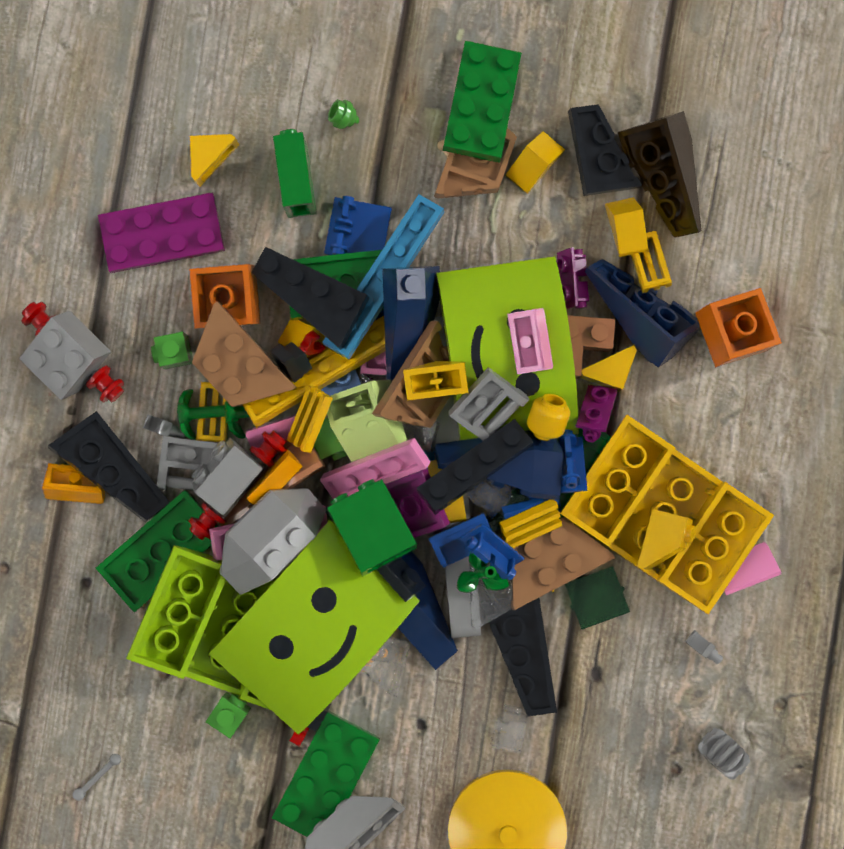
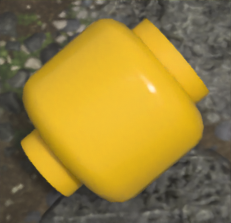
(548, 417)

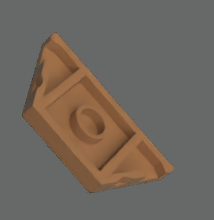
(472, 175)
(236, 362)
(419, 411)
(554, 561)

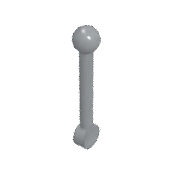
(80, 793)

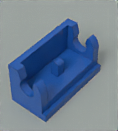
(449, 546)

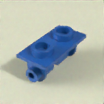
(573, 463)
(492, 549)

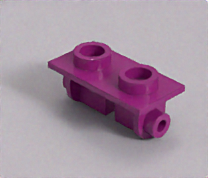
(572, 265)
(596, 411)

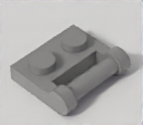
(482, 399)
(181, 454)

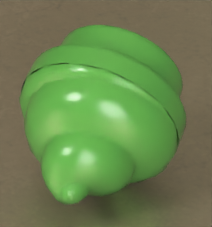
(343, 114)

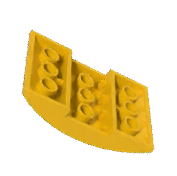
(647, 473)

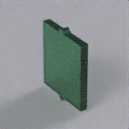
(597, 597)

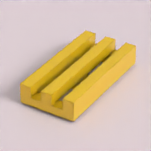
(655, 283)
(309, 418)
(213, 421)
(532, 527)

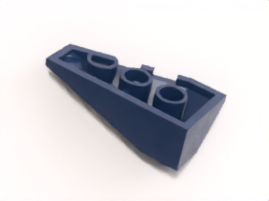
(409, 306)
(650, 323)
(534, 471)
(426, 623)

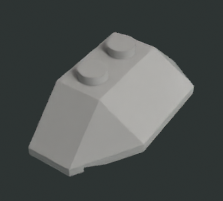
(269, 537)
(354, 823)

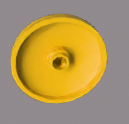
(507, 813)

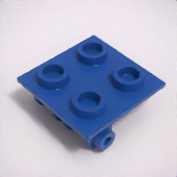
(356, 227)

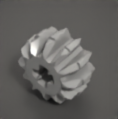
(724, 753)

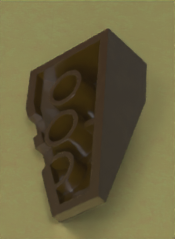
(665, 162)

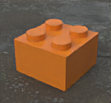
(231, 287)
(738, 327)

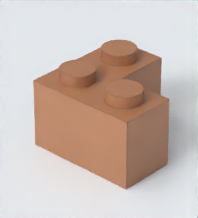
(590, 335)

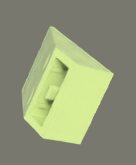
(355, 424)

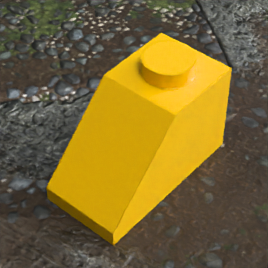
(664, 538)

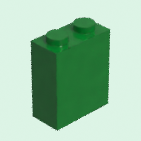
(294, 173)
(371, 526)

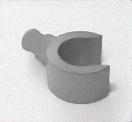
(162, 427)
(703, 647)

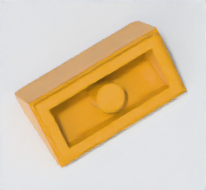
(275, 477)
(68, 484)

